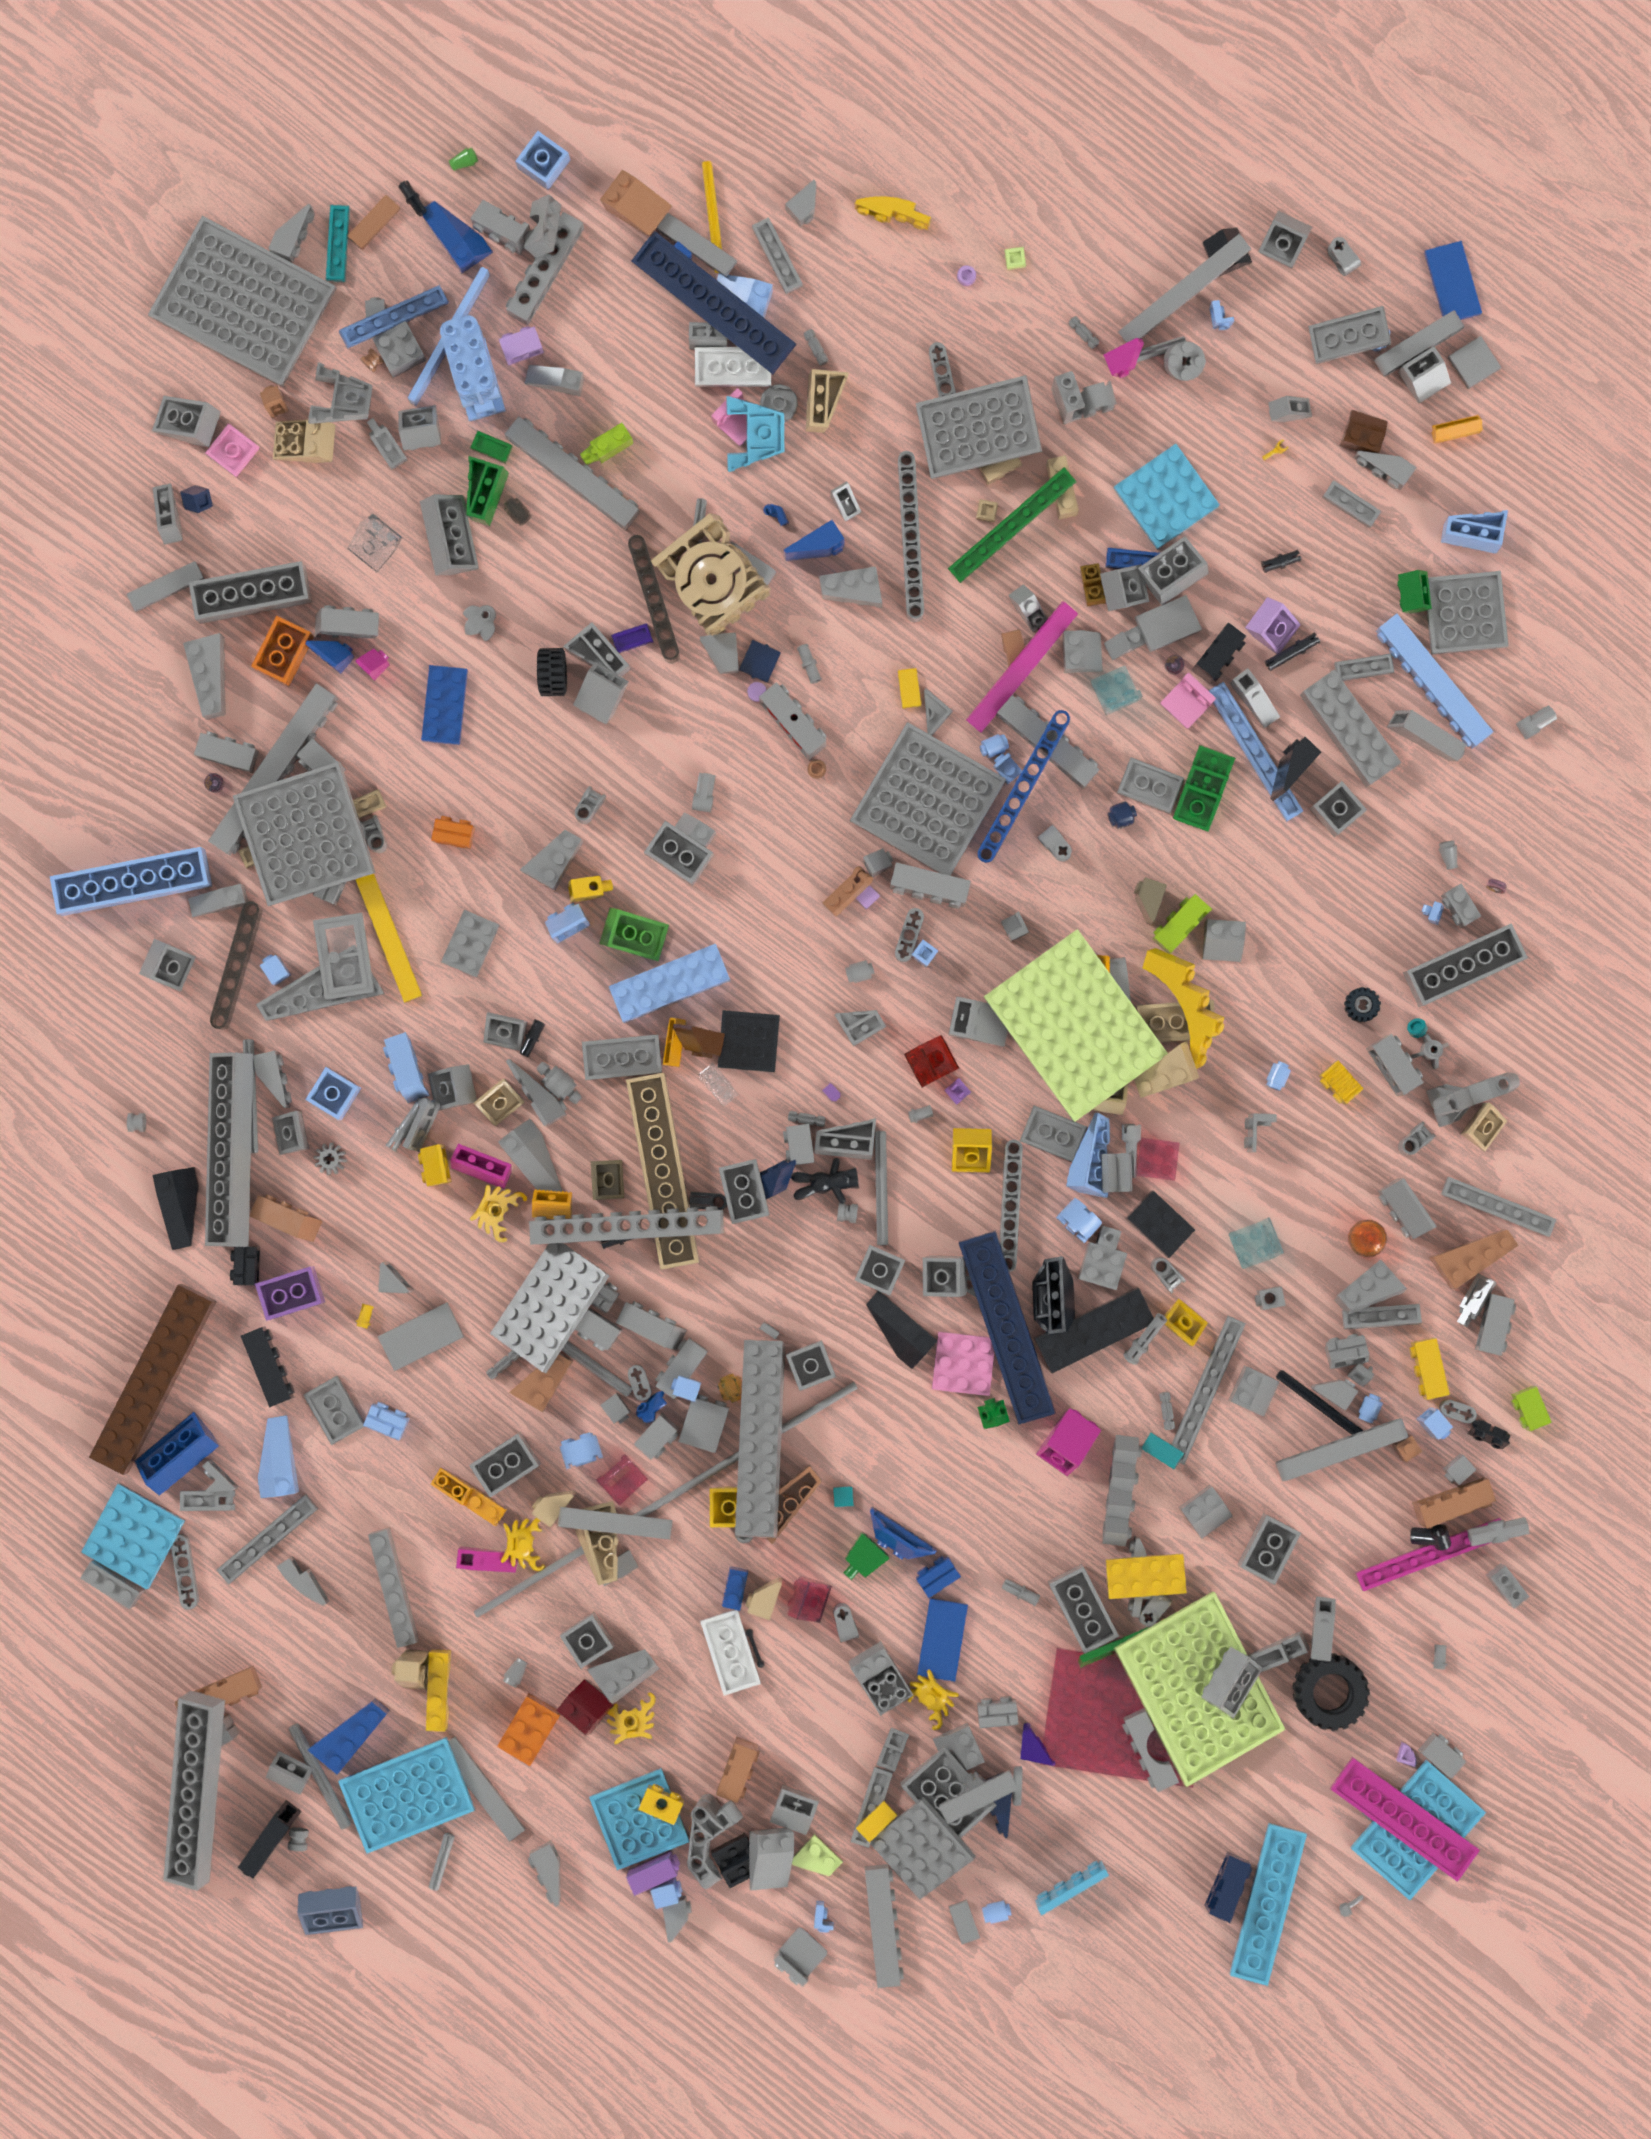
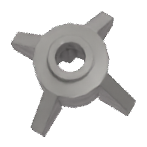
(1426, 1053)

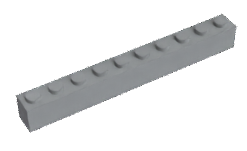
(278, 761)

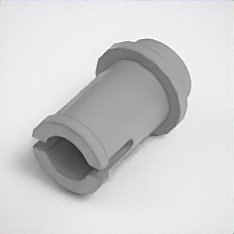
(921, 1113)
(1439, 1657)

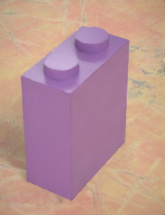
(653, 1872)

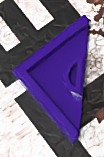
(1033, 1748)

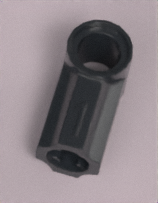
(704, 1200)
(1436, 1536)

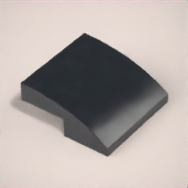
(733, 1860)

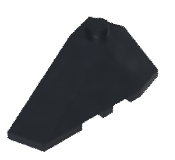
(177, 1201)
(904, 1335)

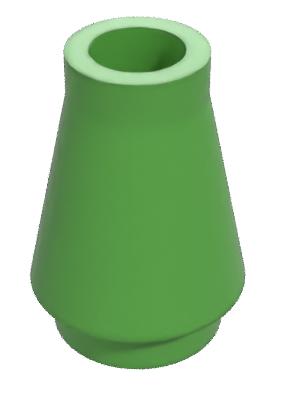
(464, 159)

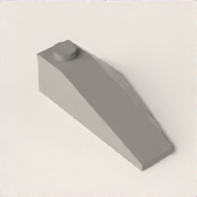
(543, 1102)
(529, 1152)

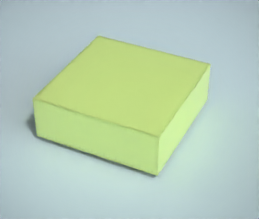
(1015, 258)

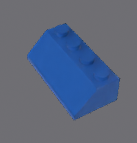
(176, 1454)

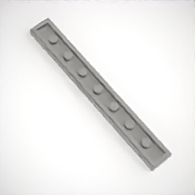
(1185, 289)
(1207, 1386)

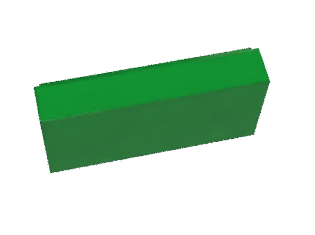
(491, 447)

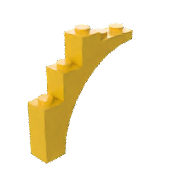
(1193, 999)

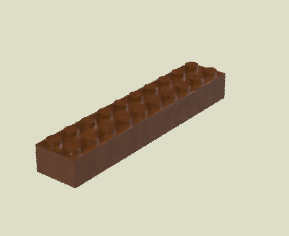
(152, 1379)

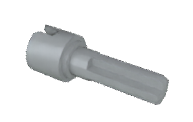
(1131, 1135)

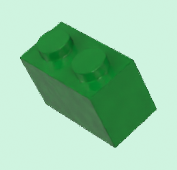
(1414, 591)

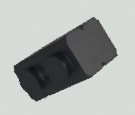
(246, 1265)

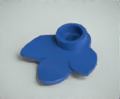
(647, 1410)

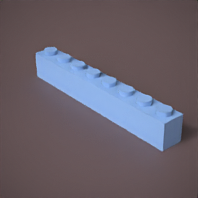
(1434, 681)

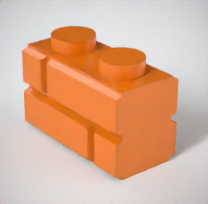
(453, 833)

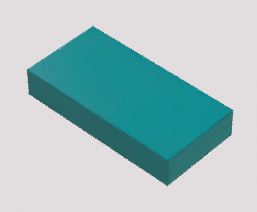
(1162, 1450)

